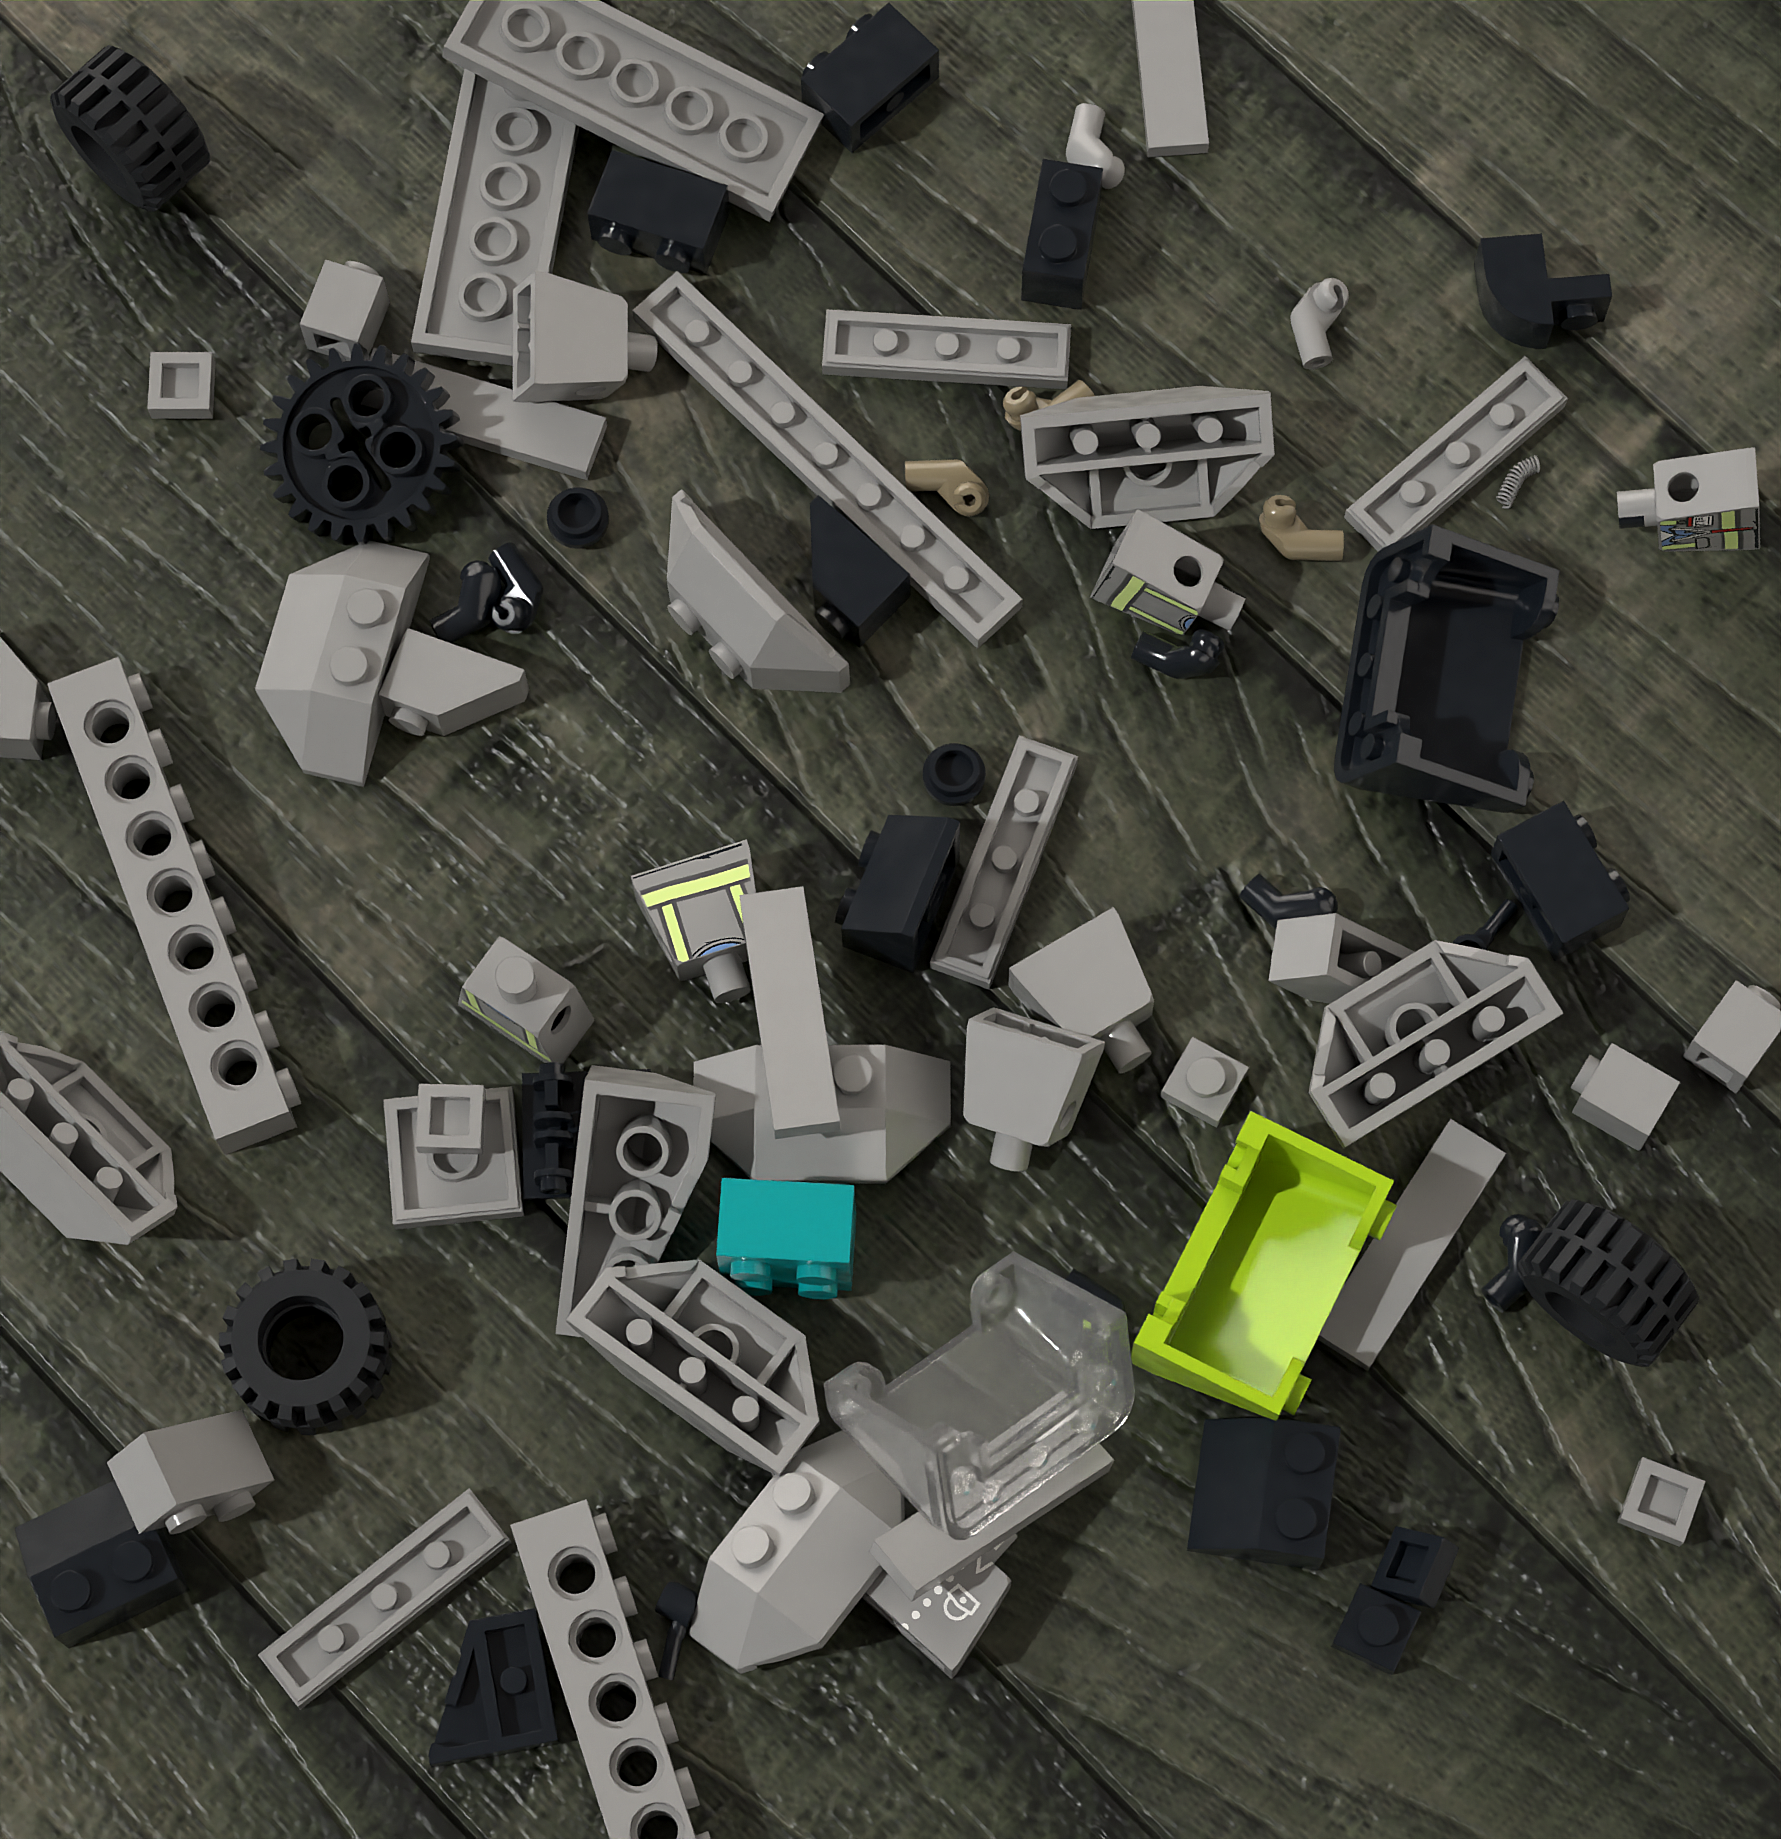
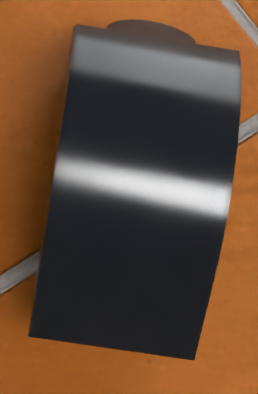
(1524, 302)

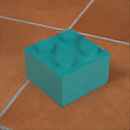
(787, 1236)

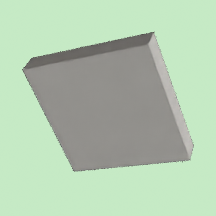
(454, 1187)

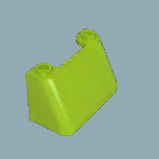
(1263, 1270)

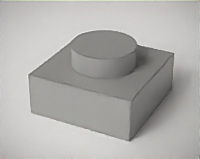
(181, 385)
(1204, 1082)
(450, 1119)
(1661, 1501)

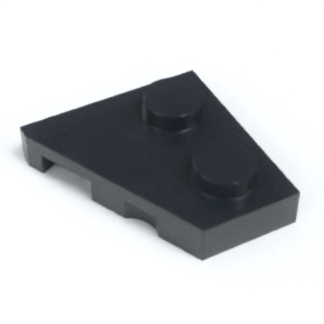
(498, 1694)

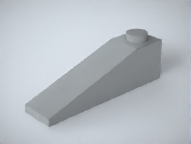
(633, 1173)

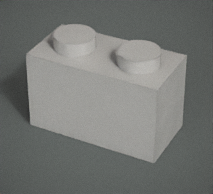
(191, 1472)

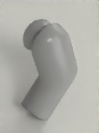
(1086, 147)
(1313, 317)

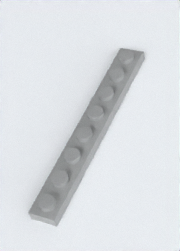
(827, 458)

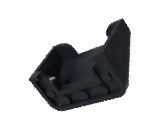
(1441, 671)

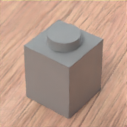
(344, 308)
(1736, 1035)
(1622, 1095)

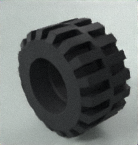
(130, 128)
(1608, 1283)
(268, 1309)

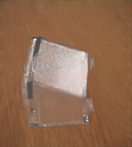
(998, 1403)

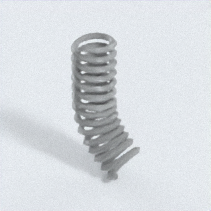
(1529, 468)

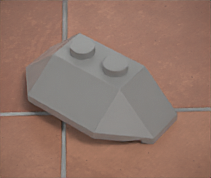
(1148, 451)
(741, 612)
(334, 652)
(1421, 1031)
(886, 1104)
(79, 1148)
(706, 1355)
(797, 1557)

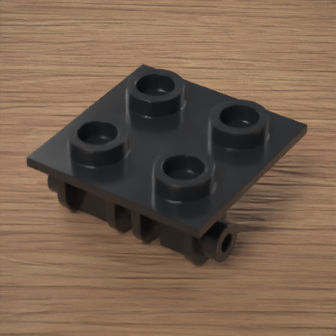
(551, 1130)

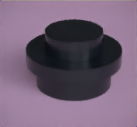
(577, 517)
(954, 774)

